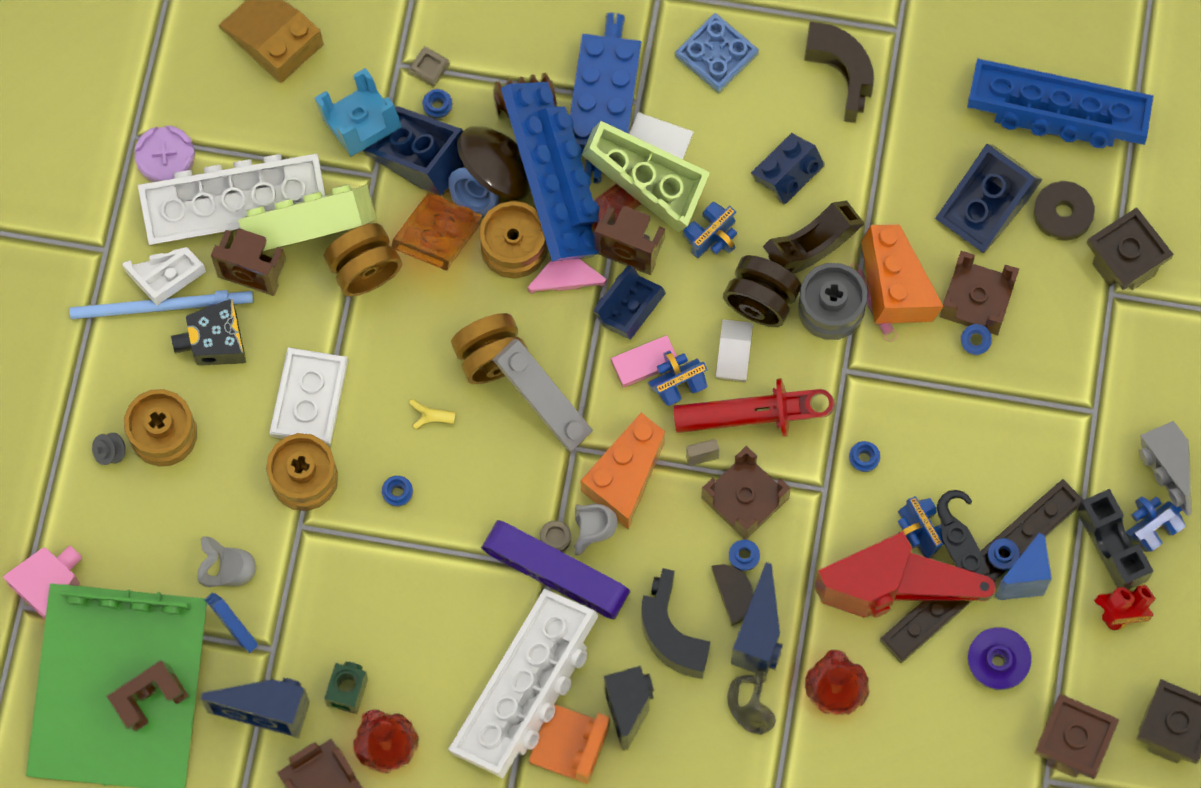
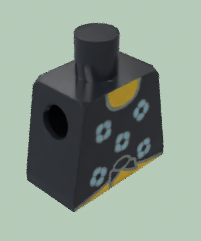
(212, 336)

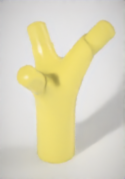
(431, 415)

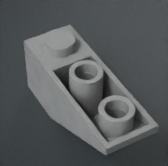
(1169, 457)

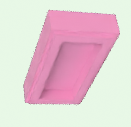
(641, 361)

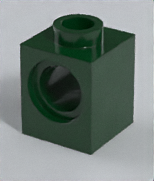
(350, 700)

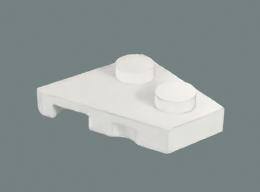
(165, 273)

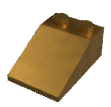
(273, 35)

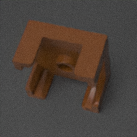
(978, 294)
(745, 494)
(143, 687)

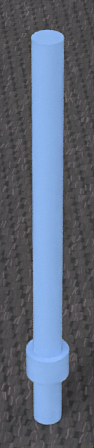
(168, 304)

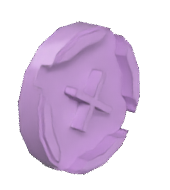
(163, 152)

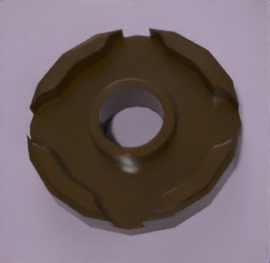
(1064, 194)

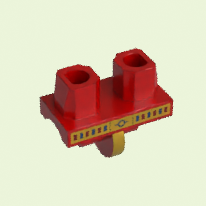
(1125, 606)

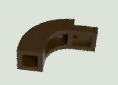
(842, 51)
(815, 240)

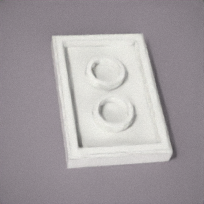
(309, 394)

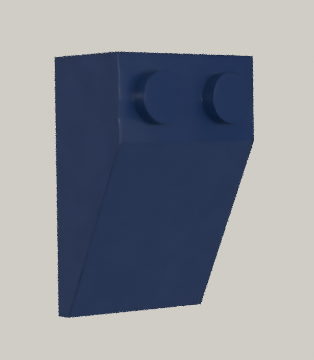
(420, 151)
(988, 197)
(760, 631)
(262, 704)

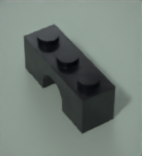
(1104, 524)

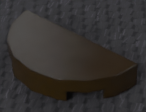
(734, 591)

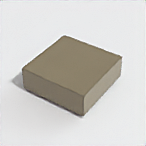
(429, 66)
(702, 452)

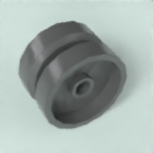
(816, 305)

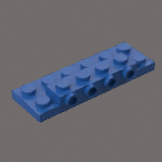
(1060, 105)
(553, 170)

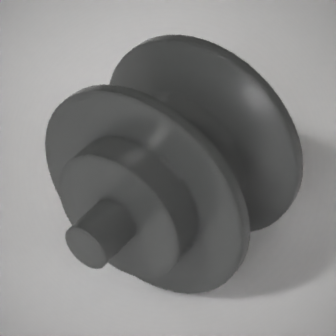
(108, 448)

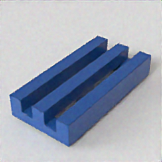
(231, 622)

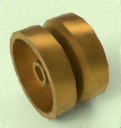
(512, 239)
(362, 259)
(481, 343)
(157, 410)
(318, 468)

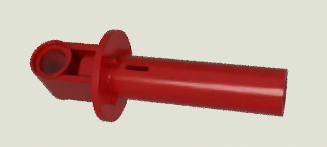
(743, 411)

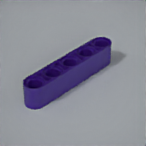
(555, 569)

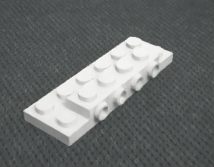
(220, 197)
(526, 684)

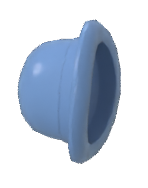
(470, 193)

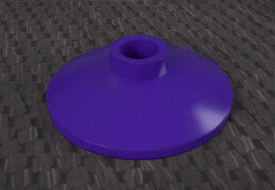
(1004, 644)

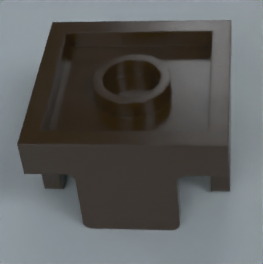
(1128, 251)
(1173, 724)

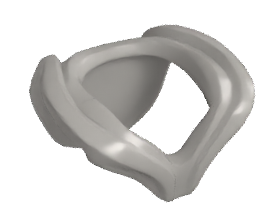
(595, 523)
(236, 565)

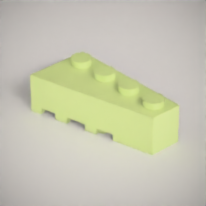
(649, 174)
(312, 217)

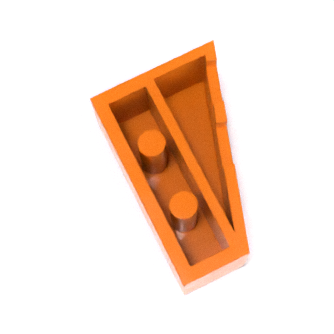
(896, 278)
(625, 469)

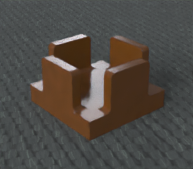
(627, 239)
(243, 263)
(1076, 737)
(319, 768)

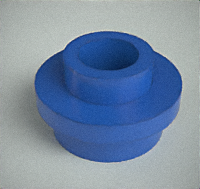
(437, 95)
(966, 339)
(867, 448)
(397, 482)
(999, 562)
(744, 564)

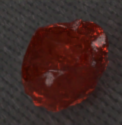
(837, 684)
(385, 741)

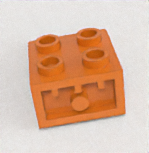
(570, 744)

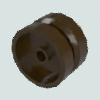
(762, 291)

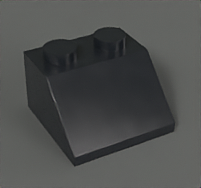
(628, 701)

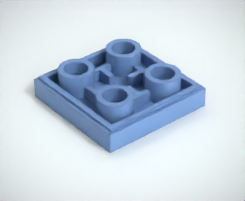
(716, 53)

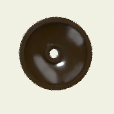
(494, 162)

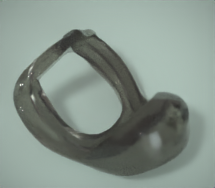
(754, 715)

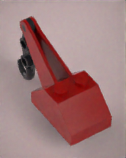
(889, 573)

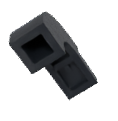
(672, 647)

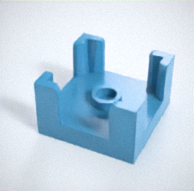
(359, 117)

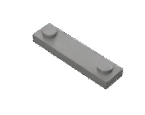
(542, 394)

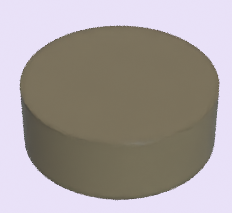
(556, 535)

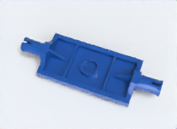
(604, 83)

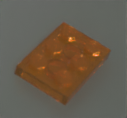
(436, 231)

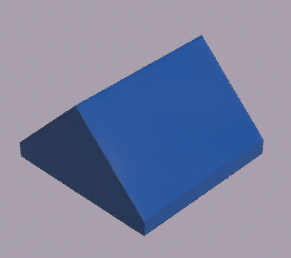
(1029, 575)

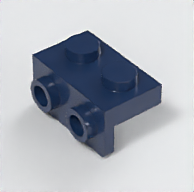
(789, 167)
(628, 303)

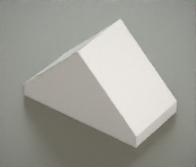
(734, 350)

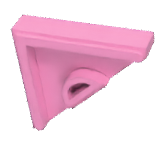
(566, 276)

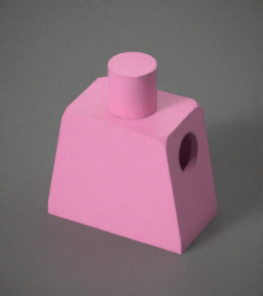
(35, 574)

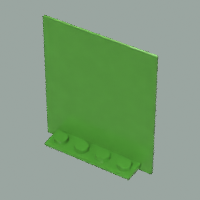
(89, 650)

